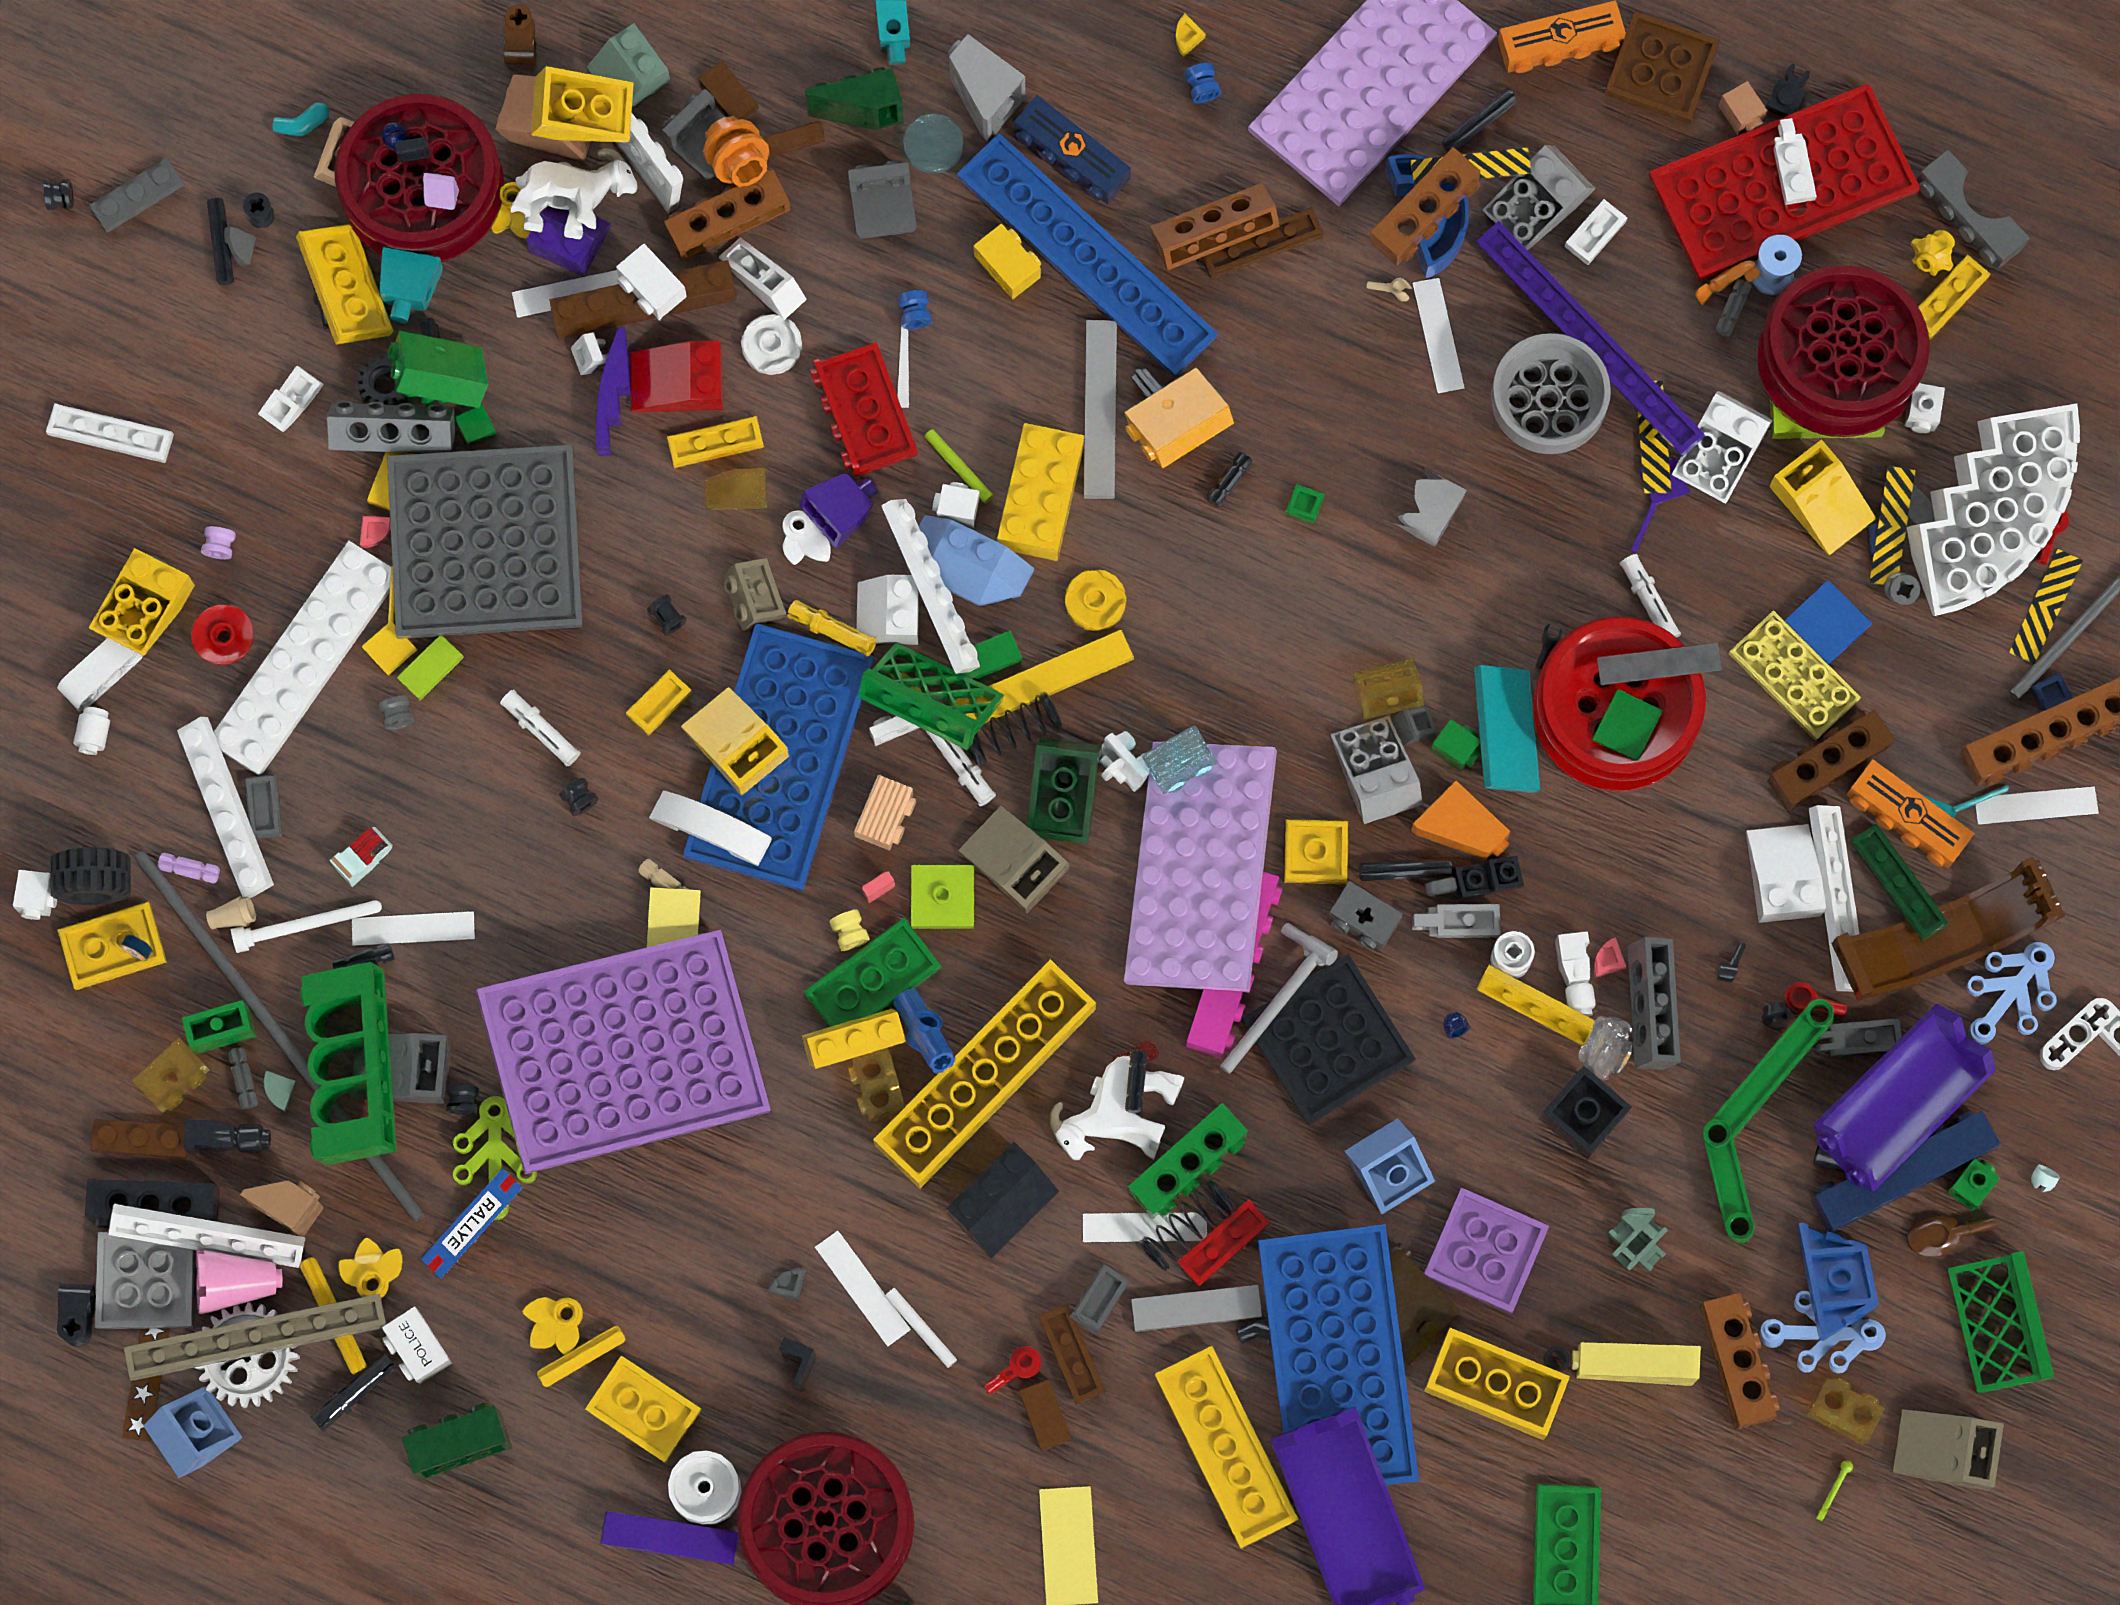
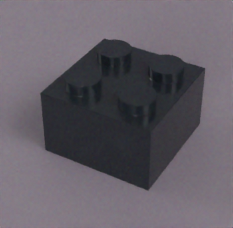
(1585, 1112)

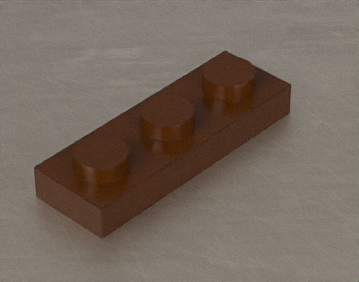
(138, 1139)
(1072, 1354)

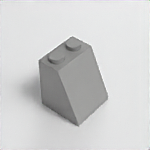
(985, 84)

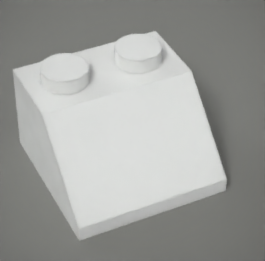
(889, 609)

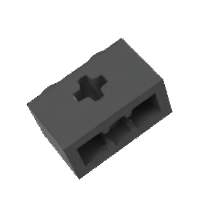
(1355, 903)

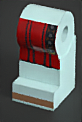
(361, 856)

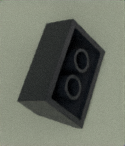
(1002, 1200)

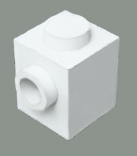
(1925, 408)
(957, 503)
(33, 894)

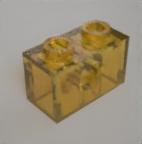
(155, 1081)

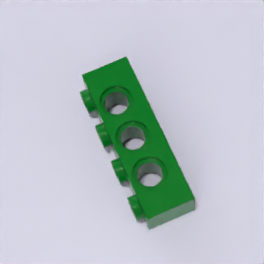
(1218, 1123)

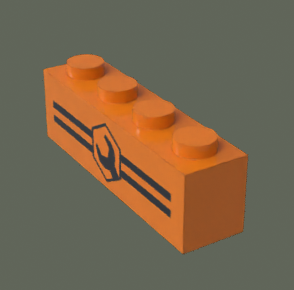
(1561, 37)
(1909, 814)

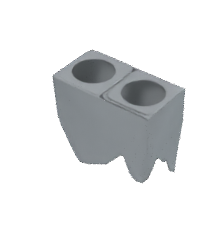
(1437, 504)

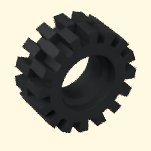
(367, 378)

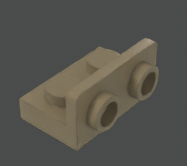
(753, 593)

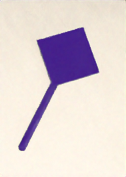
(1678, 489)

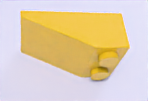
(581, 107)

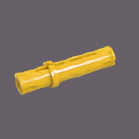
(820, 622)

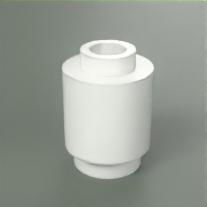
(92, 730)

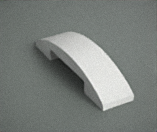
(711, 826)

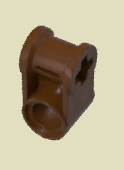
(519, 41)

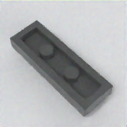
(137, 195)

